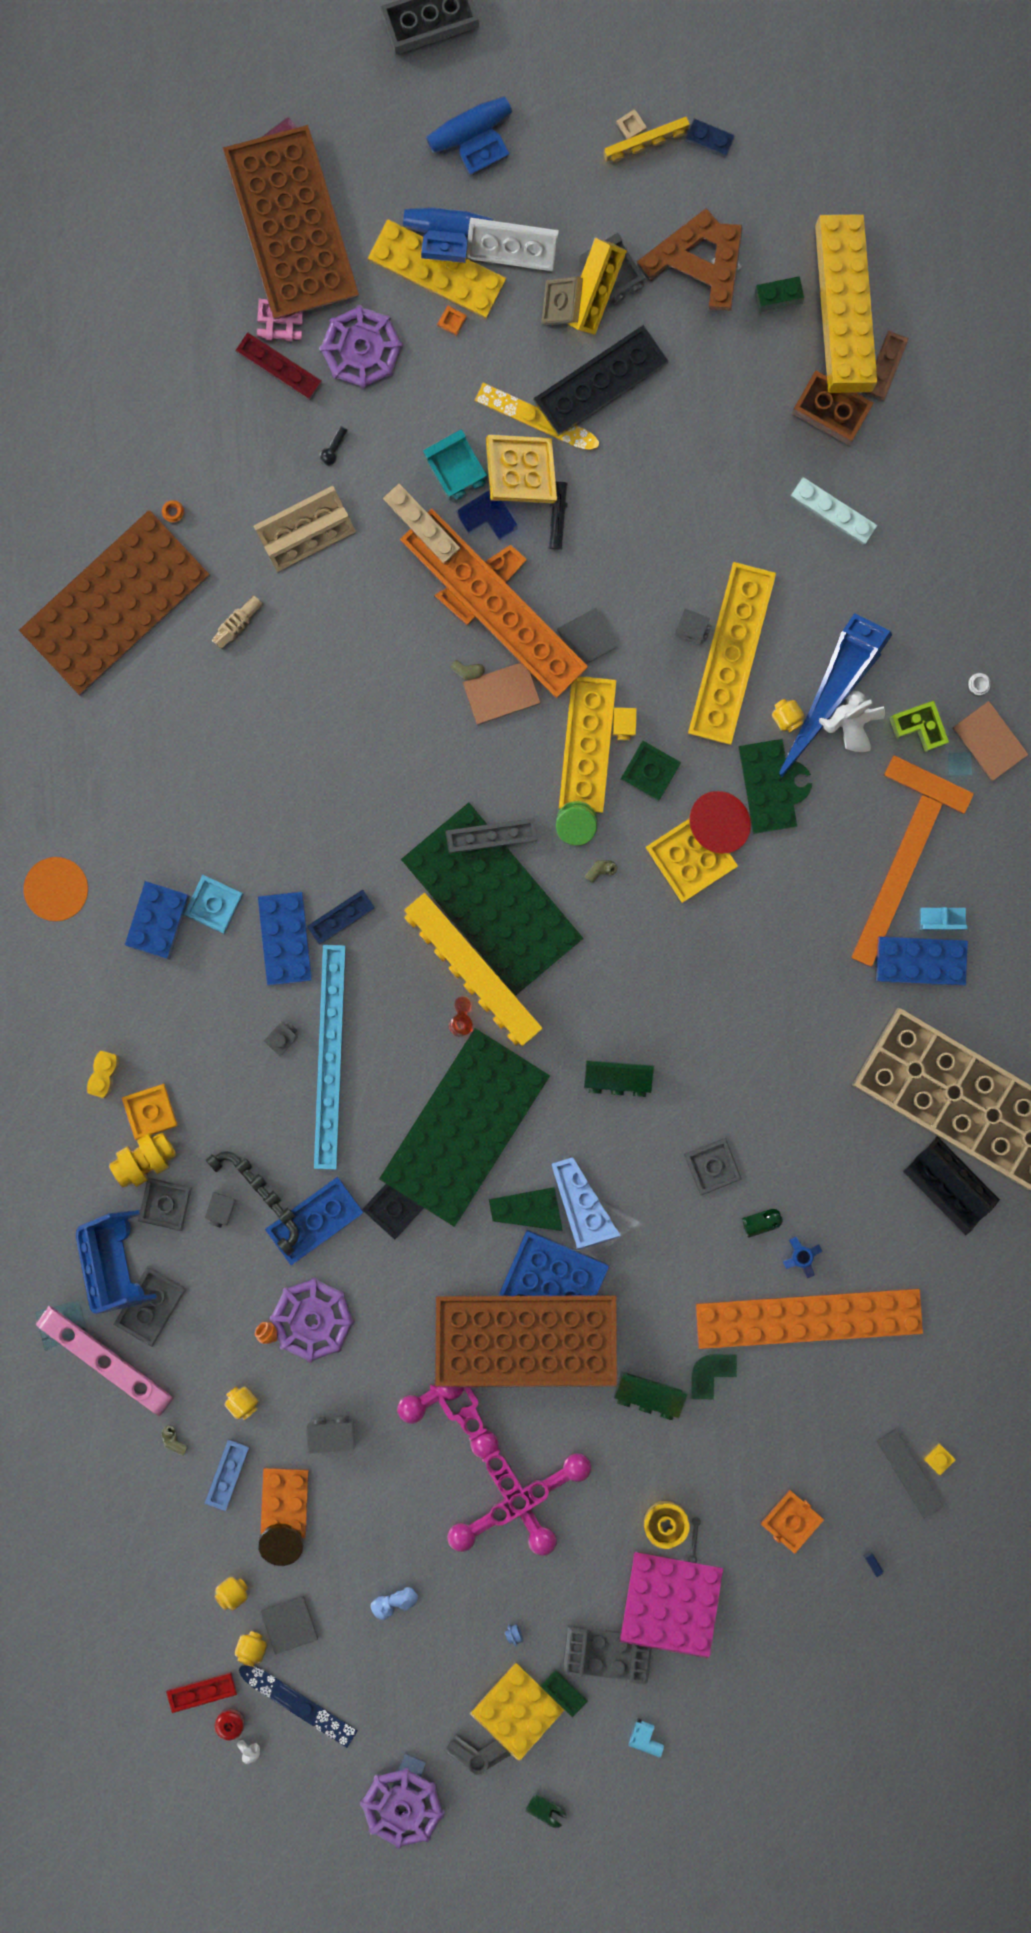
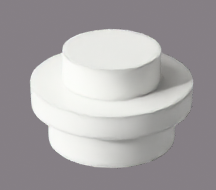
(979, 684)

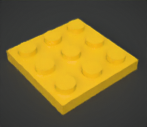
(521, 469)
(687, 863)
(517, 1711)

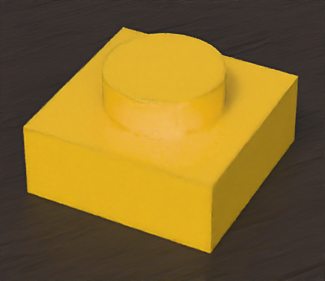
(939, 1459)

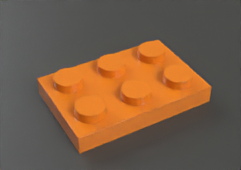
(285, 1498)

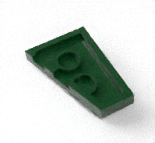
(528, 1209)

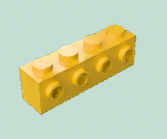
(597, 284)

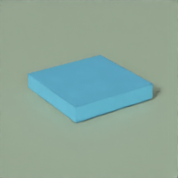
(213, 904)

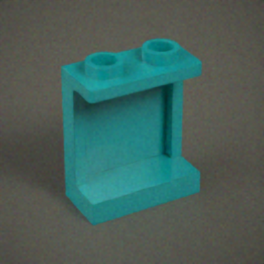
(455, 465)

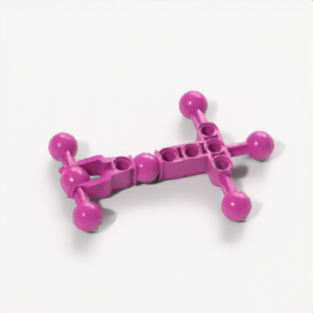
(486, 1446)

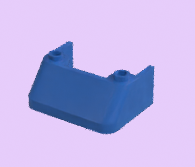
(106, 1265)

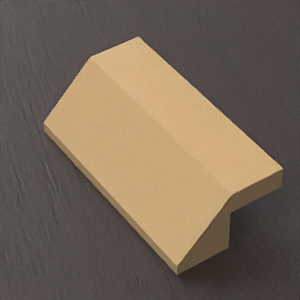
(304, 528)

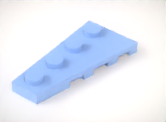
(584, 1212)

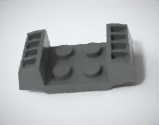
(603, 1655)

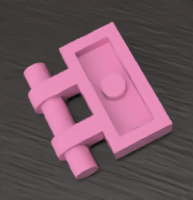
(265, 316)

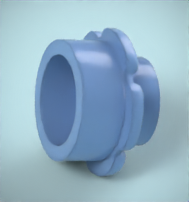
(514, 1635)

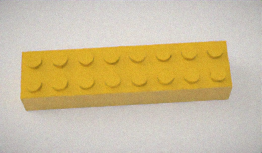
(846, 303)
(472, 968)

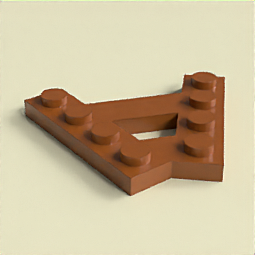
(675, 253)

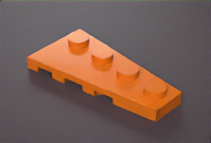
(503, 563)

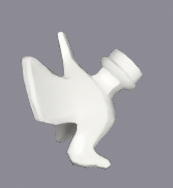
(852, 719)

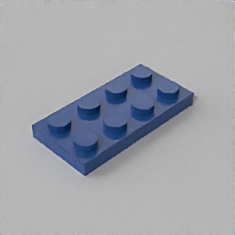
(284, 938)
(922, 960)
(318, 1219)

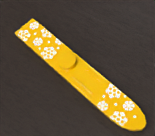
(532, 417)

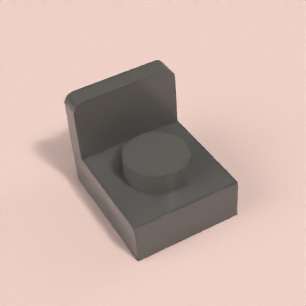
(281, 1037)

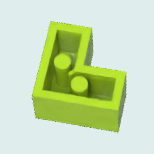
(923, 720)

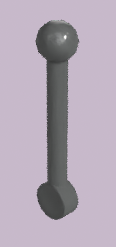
(696, 1522)

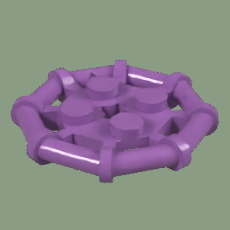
(366, 358)
(323, 1313)
(404, 1796)

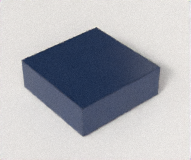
(873, 1563)

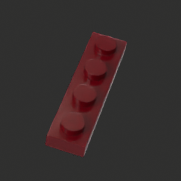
(278, 366)

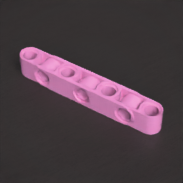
(90, 1350)

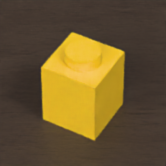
(624, 723)

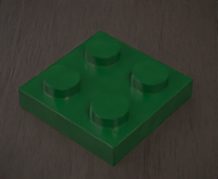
(650, 770)

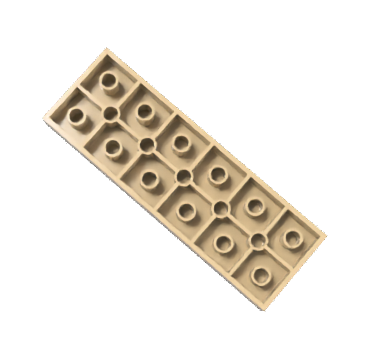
(952, 1094)

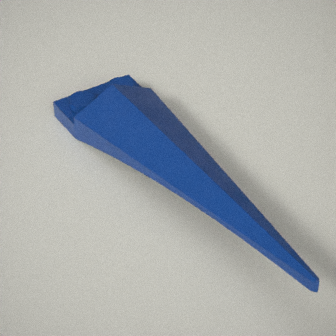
(853, 657)

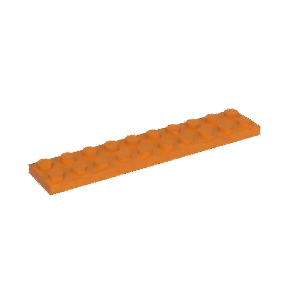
(501, 611)
(809, 1318)

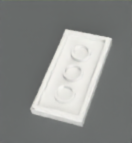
(512, 244)

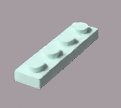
(833, 511)

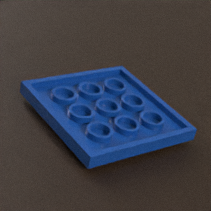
(552, 1270)

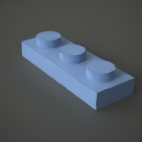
(227, 1475)

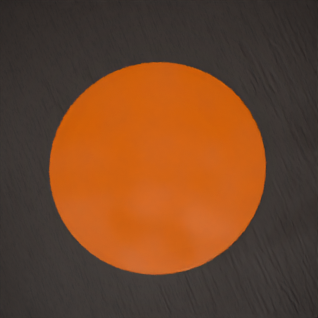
(55, 889)

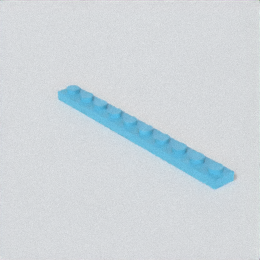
(329, 1057)

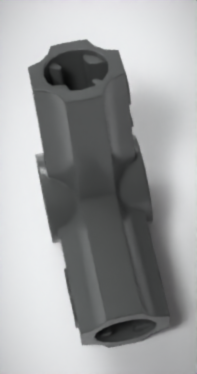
(466, 1754)

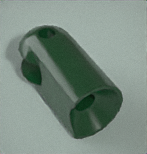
(762, 1222)
(542, 1810)

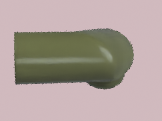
(468, 672)
(601, 868)
(170, 1440)

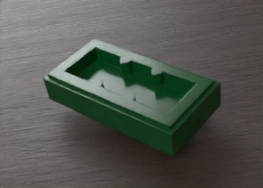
(563, 1693)

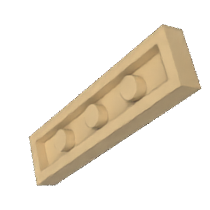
(421, 523)

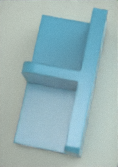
(943, 919)

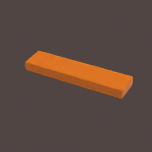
(928, 784)

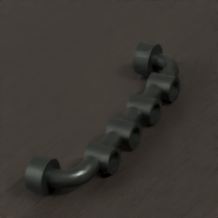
(270, 1199)

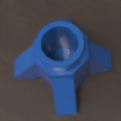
(802, 1257)

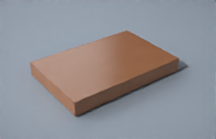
(501, 693)
(990, 741)

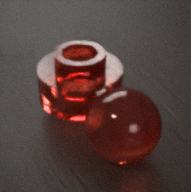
(462, 1006)

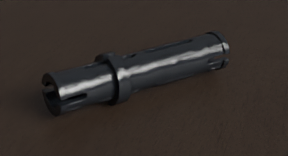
(555, 542)

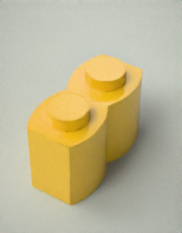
(104, 1068)

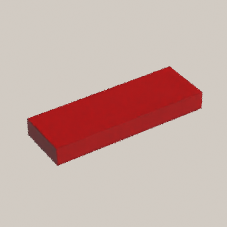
(201, 1692)

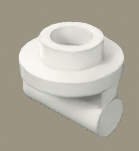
(250, 1753)

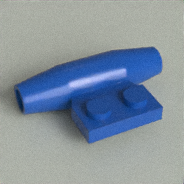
(474, 133)
(444, 230)

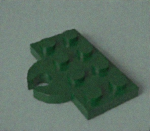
(768, 794)

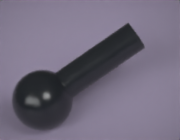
(328, 455)

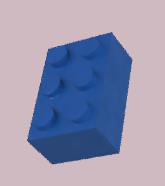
(157, 920)

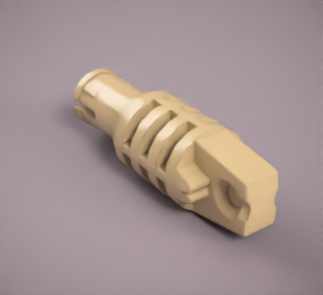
(236, 622)

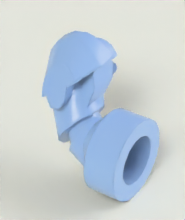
(384, 1606)

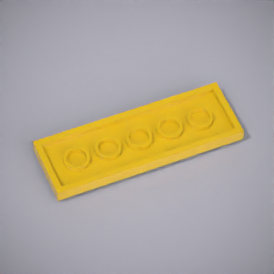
(457, 282)
(587, 742)

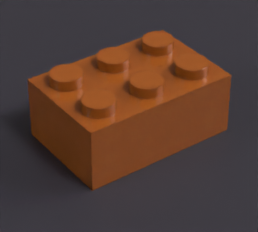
(832, 412)

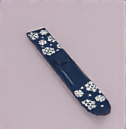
(298, 1704)

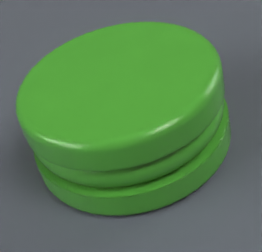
(576, 823)

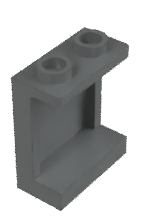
(629, 275)

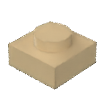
(631, 124)

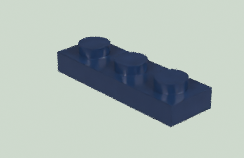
(341, 917)

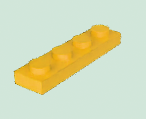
(638, 143)

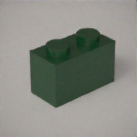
(779, 294)

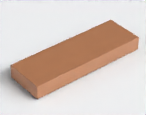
(887, 363)

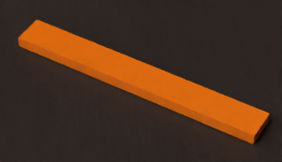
(896, 880)

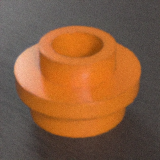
(169, 505)

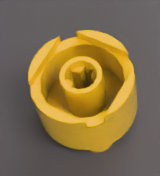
(672, 1535)

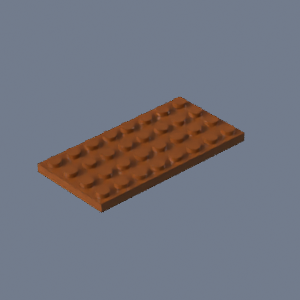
(290, 222)
(114, 602)
(526, 1341)

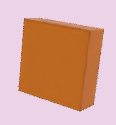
(452, 320)

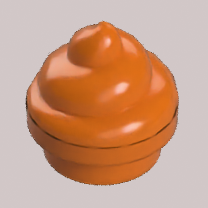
(266, 1333)

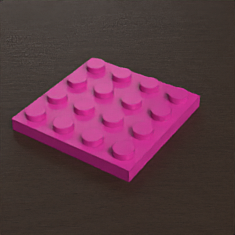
(671, 1605)

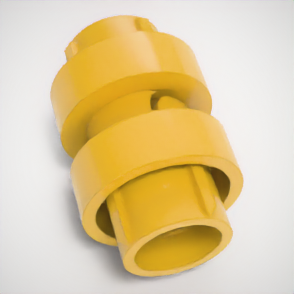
(150, 1155)

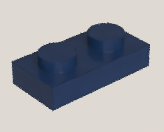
(710, 137)

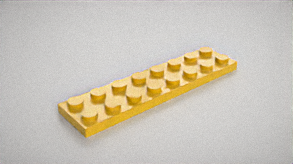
(731, 653)

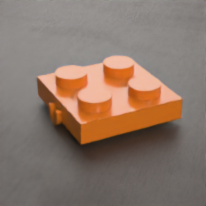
(792, 1521)

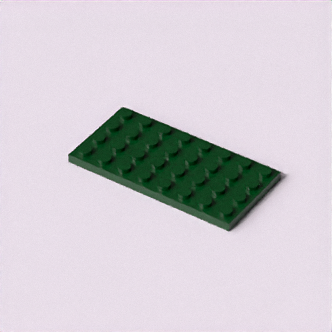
(493, 903)
(464, 1127)

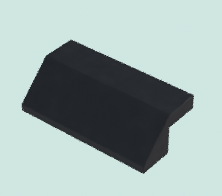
(951, 1185)

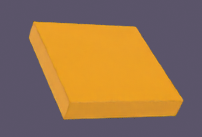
(149, 1111)

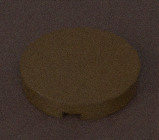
(280, 1545)

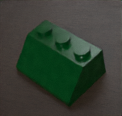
(618, 1078)
(650, 1395)

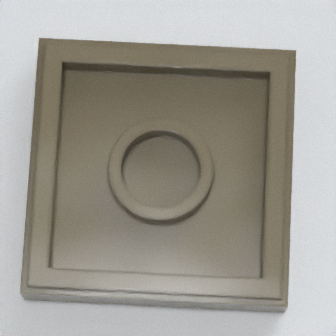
(562, 301)

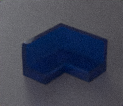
(486, 510)

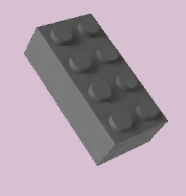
(426, 21)

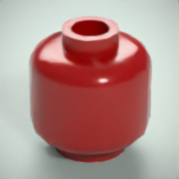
(229, 1716)

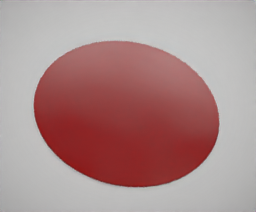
(720, 822)

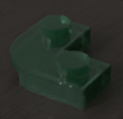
(706, 1369)

